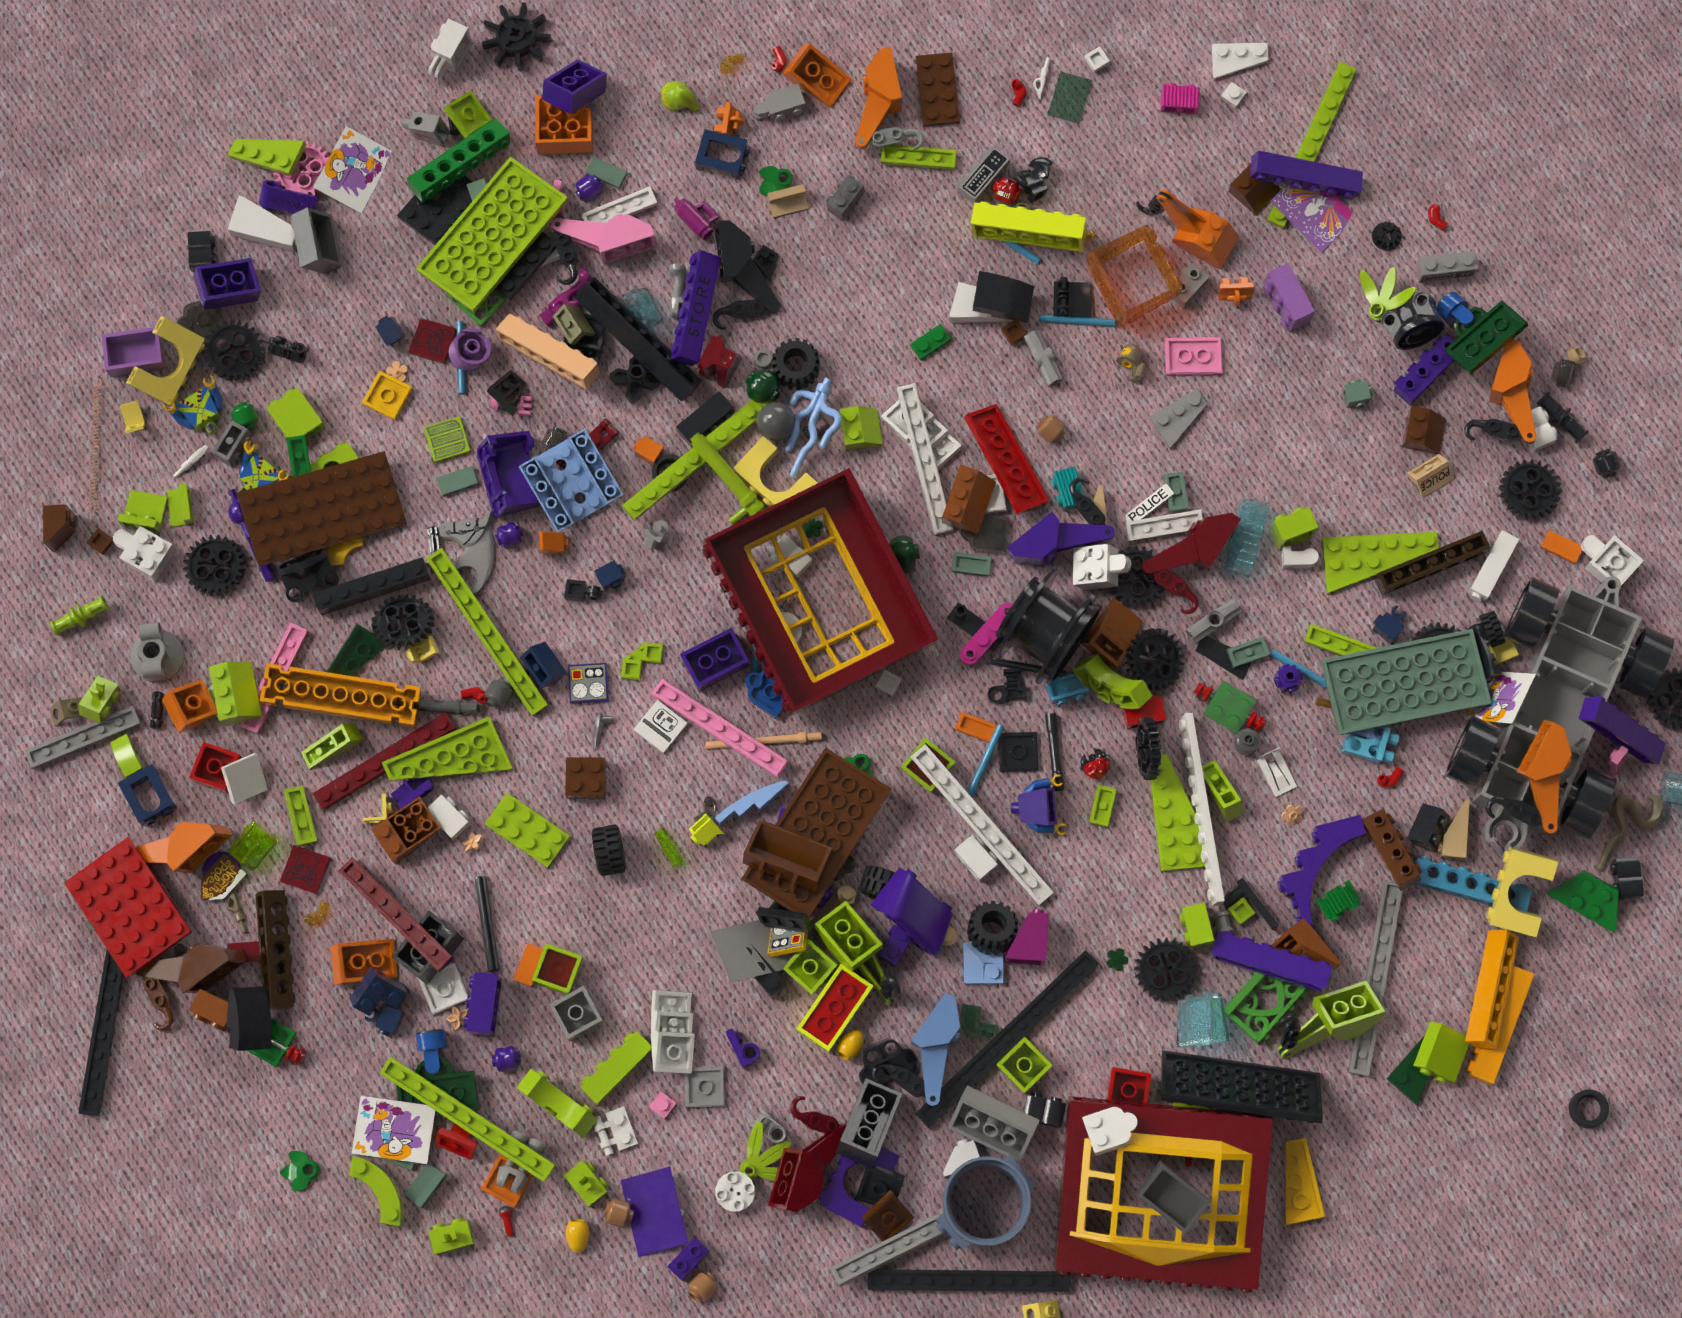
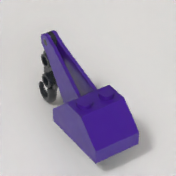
(1050, 536)

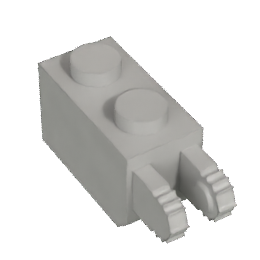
(780, 104)

